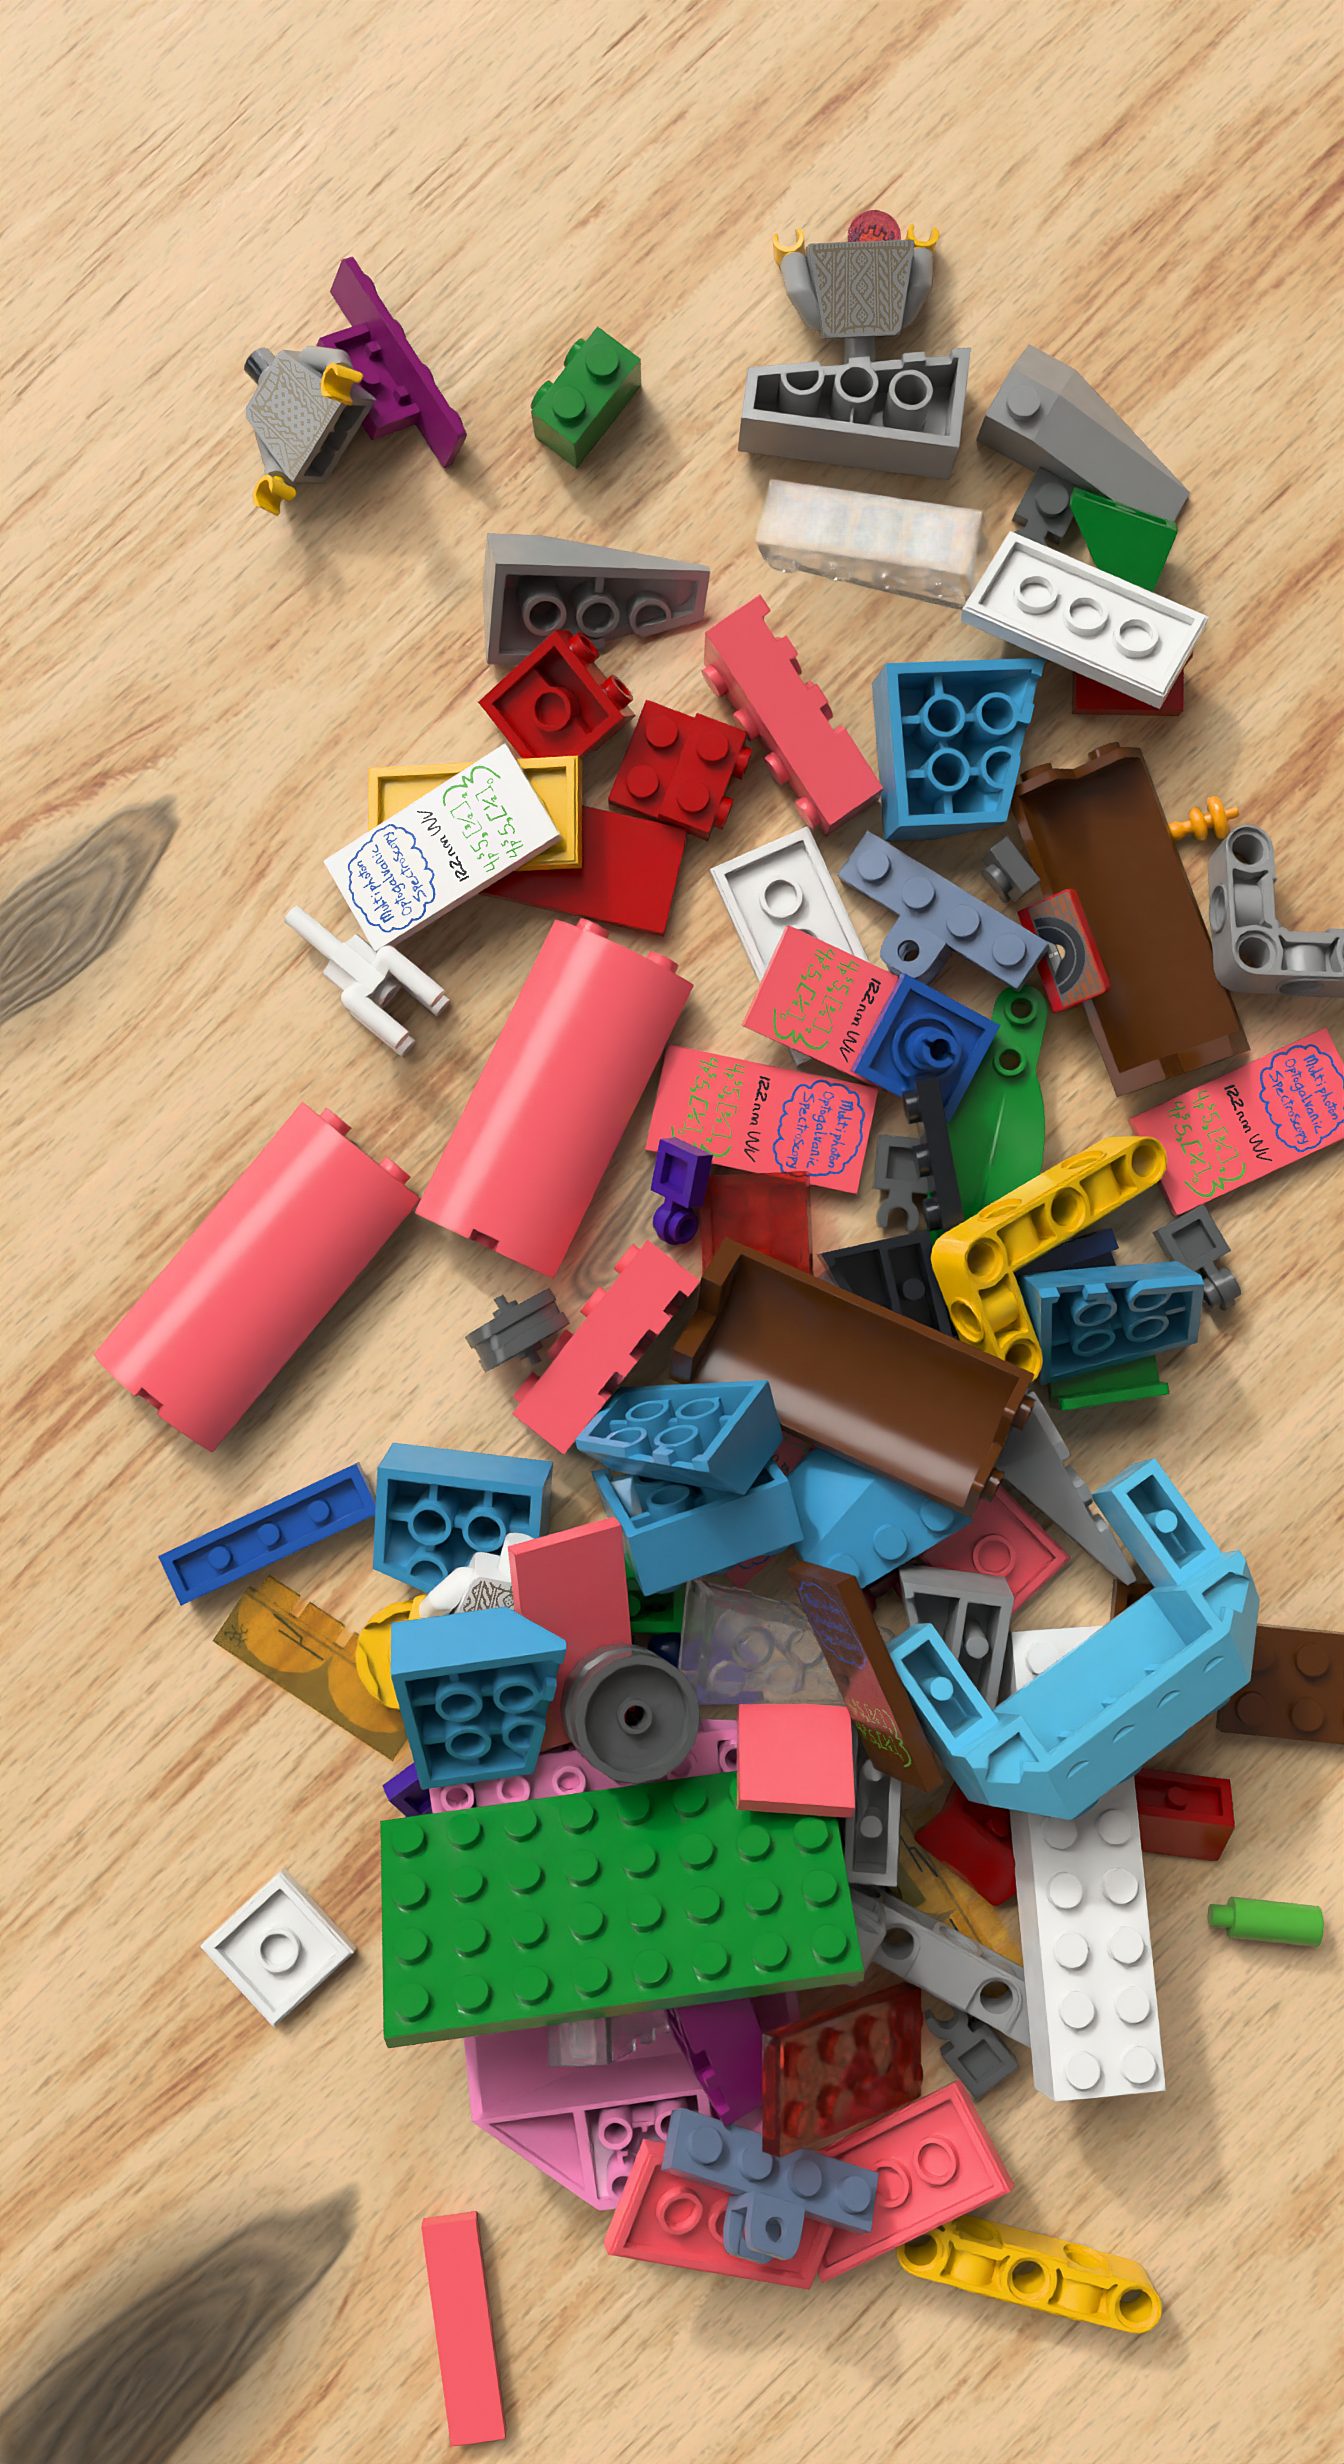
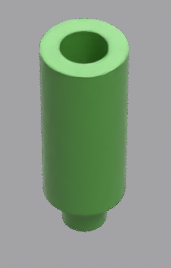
(1269, 1921)

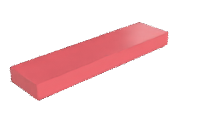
(464, 2328)

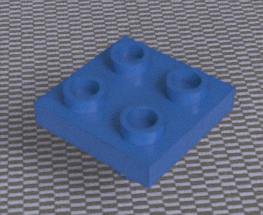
(923, 1034)

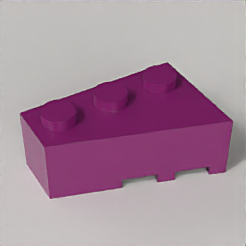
(723, 2052)

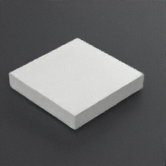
(278, 1947)

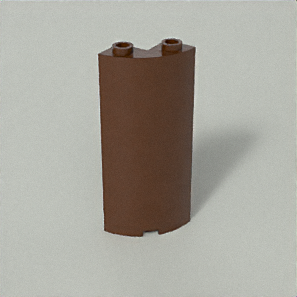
(1111, 843)
(856, 1376)

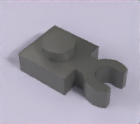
(1045, 508)
(1008, 871)
(897, 1174)
(972, 2051)

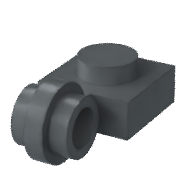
(1196, 1244)

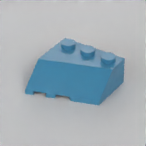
(950, 743)
(1110, 1314)
(687, 1433)
(450, 1504)
(861, 1519)
(693, 1531)
(474, 1693)

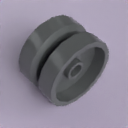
(653, 1735)

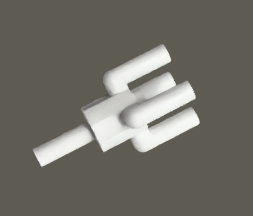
(370, 979)

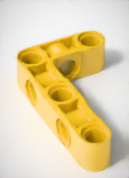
(1024, 1226)
(1065, 2282)

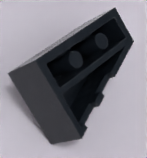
(893, 1275)

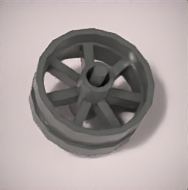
(517, 1330)

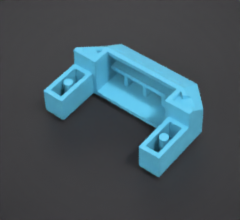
(1118, 1691)

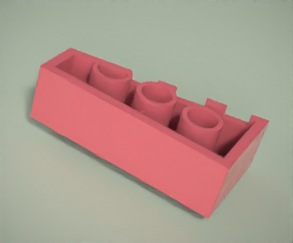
(788, 719)
(605, 1346)

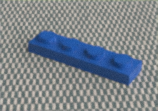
(269, 1533)

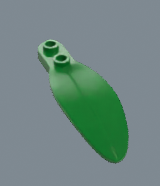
(1001, 1117)

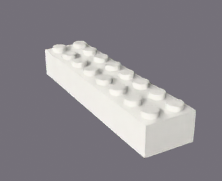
(1083, 1925)

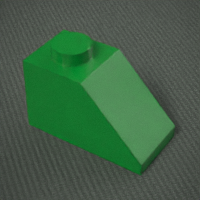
(1123, 538)

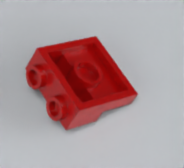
(559, 700)
(680, 769)

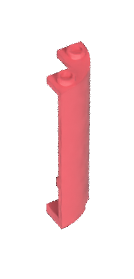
(555, 1096)
(257, 1276)

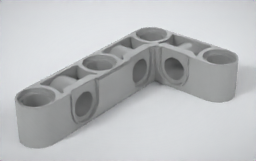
(1246, 923)
(940, 1960)

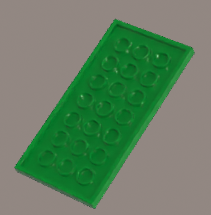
(606, 1908)

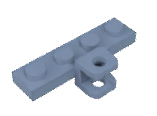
(938, 919)
(768, 2190)

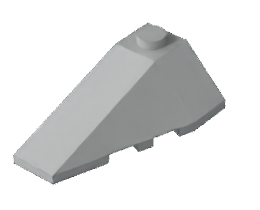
(1060, 423)
(579, 587)
(1036, 1471)

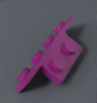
(390, 368)

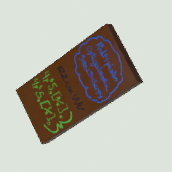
(865, 1675)

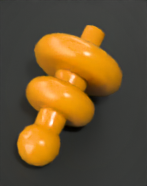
(1199, 823)

